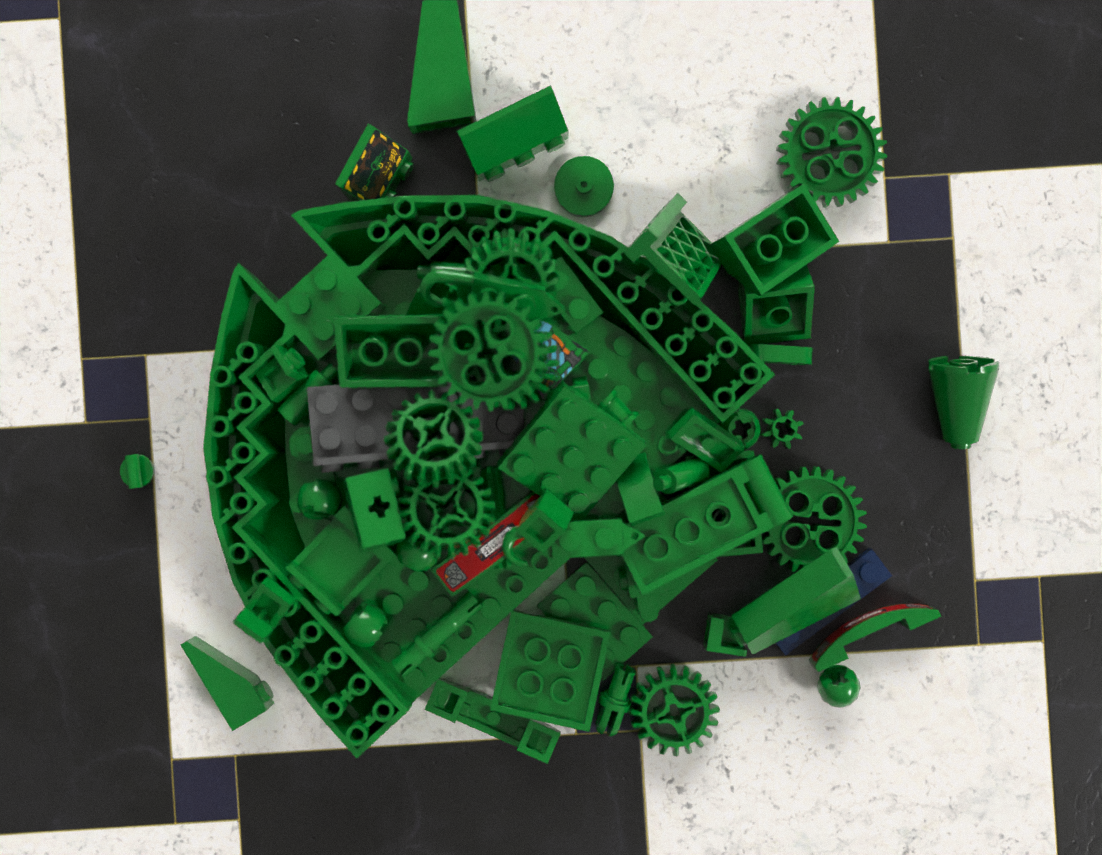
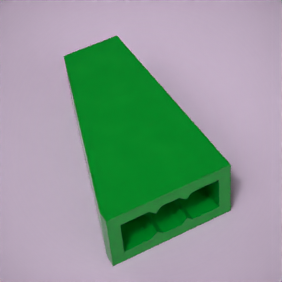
(441, 77)
(797, 602)

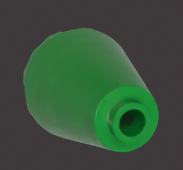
(962, 396)

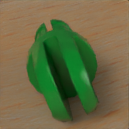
(615, 701)

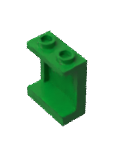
(335, 567)

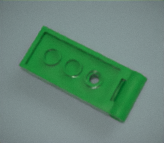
(689, 534)

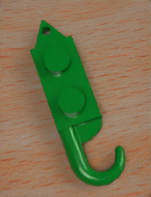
(528, 293)
(581, 539)

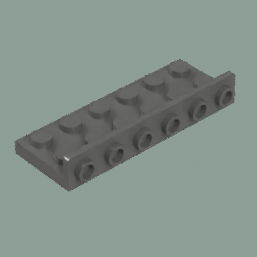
(352, 422)

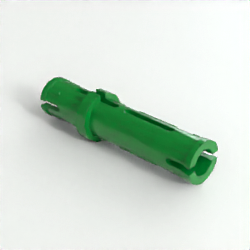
(426, 643)

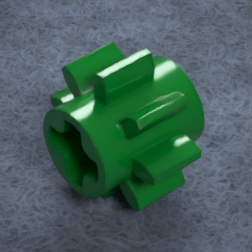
(790, 424)

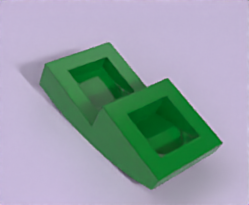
(638, 493)

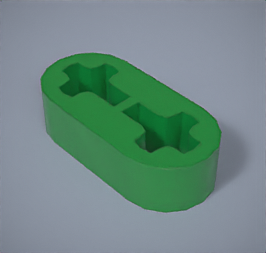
(783, 354)

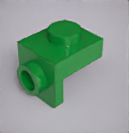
(282, 373)
(264, 610)

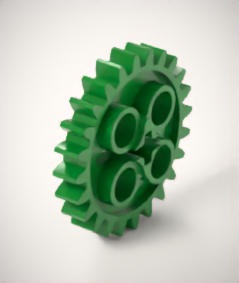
(825, 123)
(521, 342)
(814, 491)

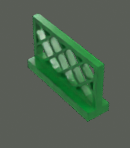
(677, 250)

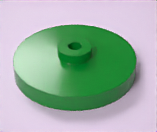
(583, 186)

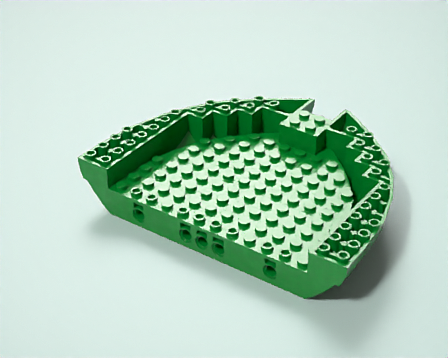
(644, 345)

